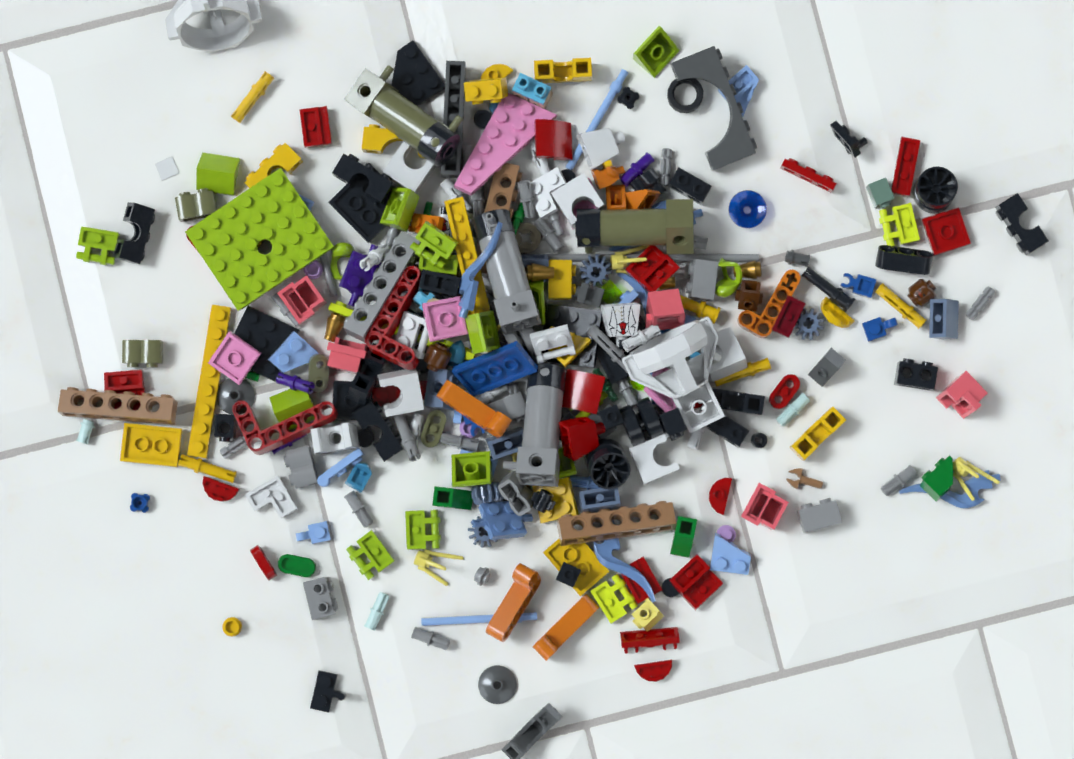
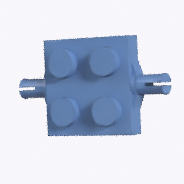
(501, 521)

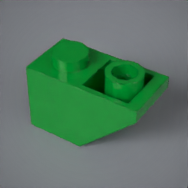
(940, 479)
(452, 498)
(683, 536)

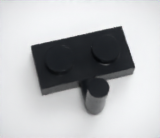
(850, 143)
(325, 691)

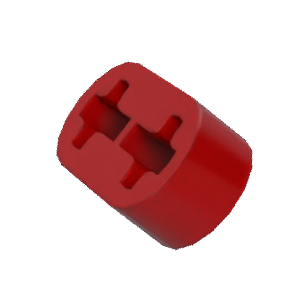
(263, 562)

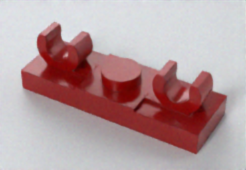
(649, 639)

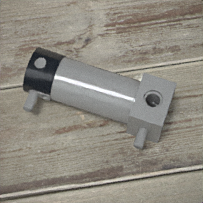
(506, 272)
(539, 457)

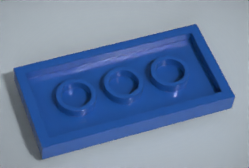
(495, 369)

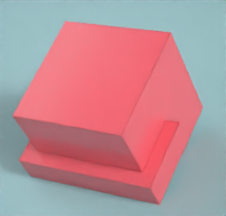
(302, 299)
(664, 309)
(346, 355)
(962, 395)
(764, 507)

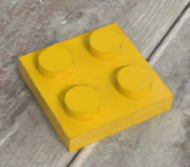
(564, 500)

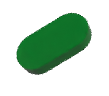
(296, 565)

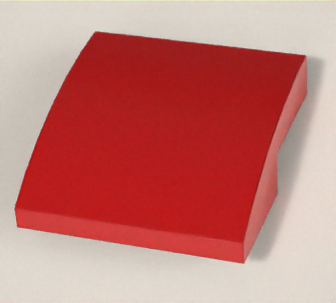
(553, 139)
(654, 271)
(125, 381)
(582, 391)
(696, 582)

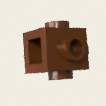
(749, 295)

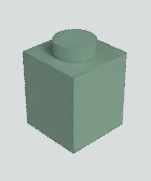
(880, 193)

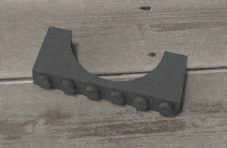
(736, 141)

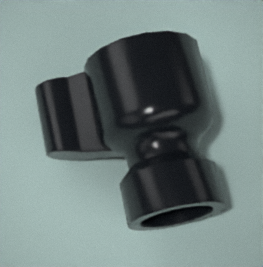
(648, 180)

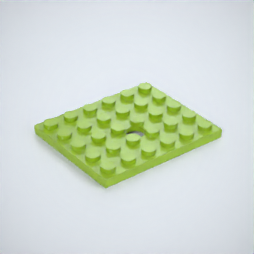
(263, 212)

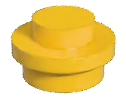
(232, 626)

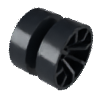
(935, 189)
(645, 419)
(608, 464)

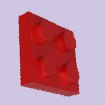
(946, 231)

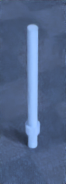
(615, 88)
(470, 619)

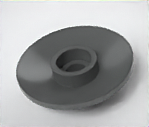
(227, 387)
(499, 674)

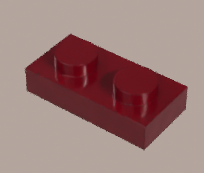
(788, 316)

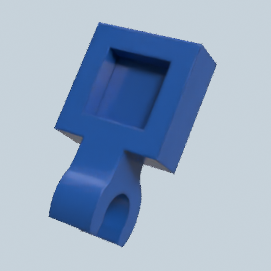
(876, 328)

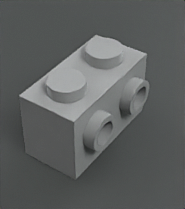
(702, 279)
(819, 516)
(320, 598)

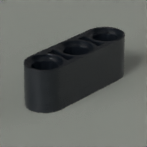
(904, 259)

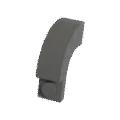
(532, 732)

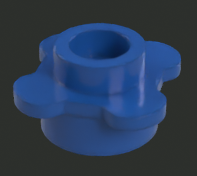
(134, 502)

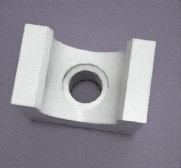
(405, 176)
(574, 192)
(732, 355)
(410, 392)
(324, 438)
(643, 459)

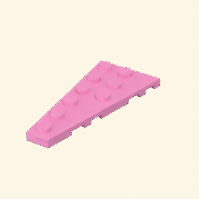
(502, 139)

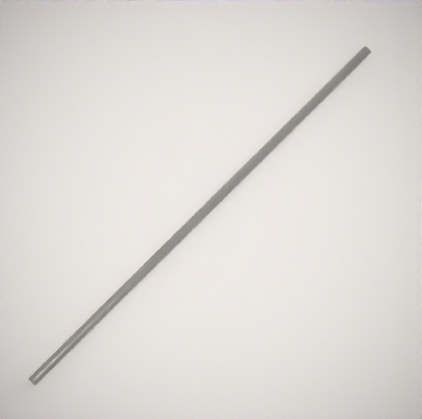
(675, 257)

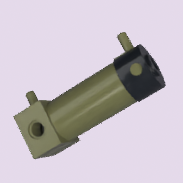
(404, 118)
(638, 227)

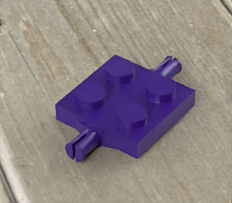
(355, 278)

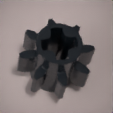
(543, 500)

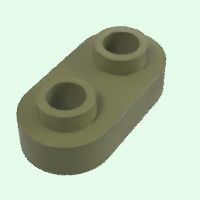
(318, 373)
(433, 428)

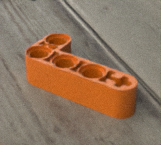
(773, 302)
(473, 409)
(514, 603)
(565, 627)

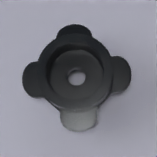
(623, 98)

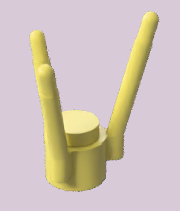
(619, 261)
(963, 468)
(424, 560)

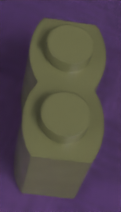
(195, 205)
(142, 352)

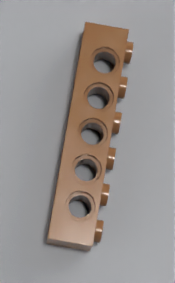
(507, 172)
(164, 415)
(569, 535)

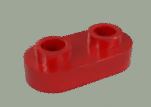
(784, 392)

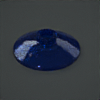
(747, 199)

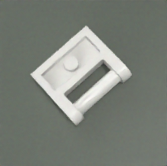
(409, 332)
(551, 339)

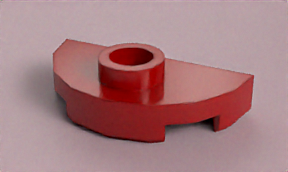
(218, 490)
(719, 494)
(654, 670)

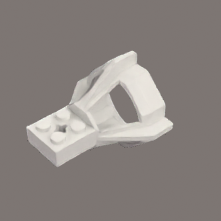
(218, 37)
(685, 380)

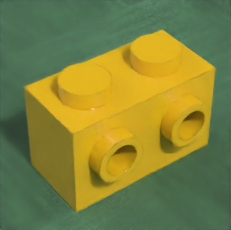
(486, 89)
(561, 286)

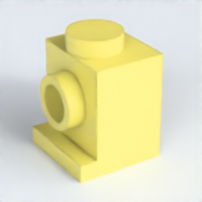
(651, 619)

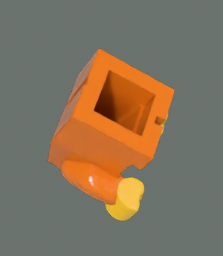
(607, 175)

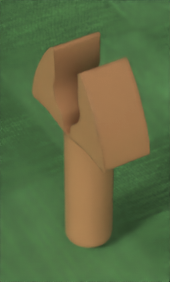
(803, 480)

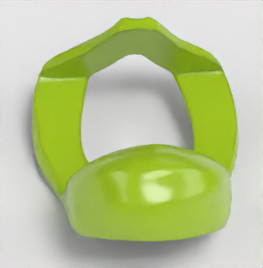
(340, 250)
(727, 286)

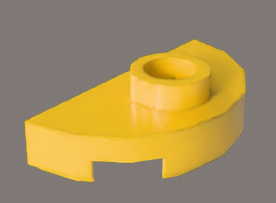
(496, 71)
(835, 315)

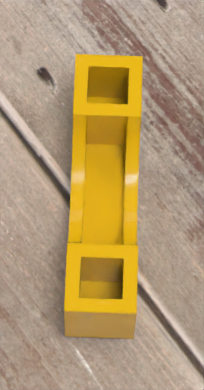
(377, 139)

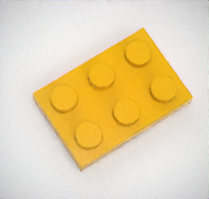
(151, 444)
(580, 557)

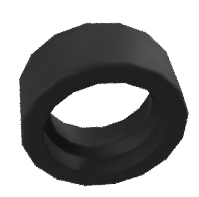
(685, 108)

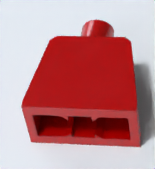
(579, 436)

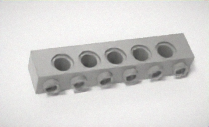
(401, 243)

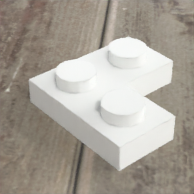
(542, 189)
(274, 492)

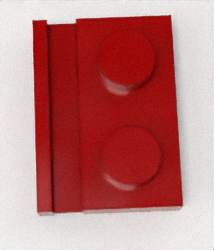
(315, 126)
(637, 591)

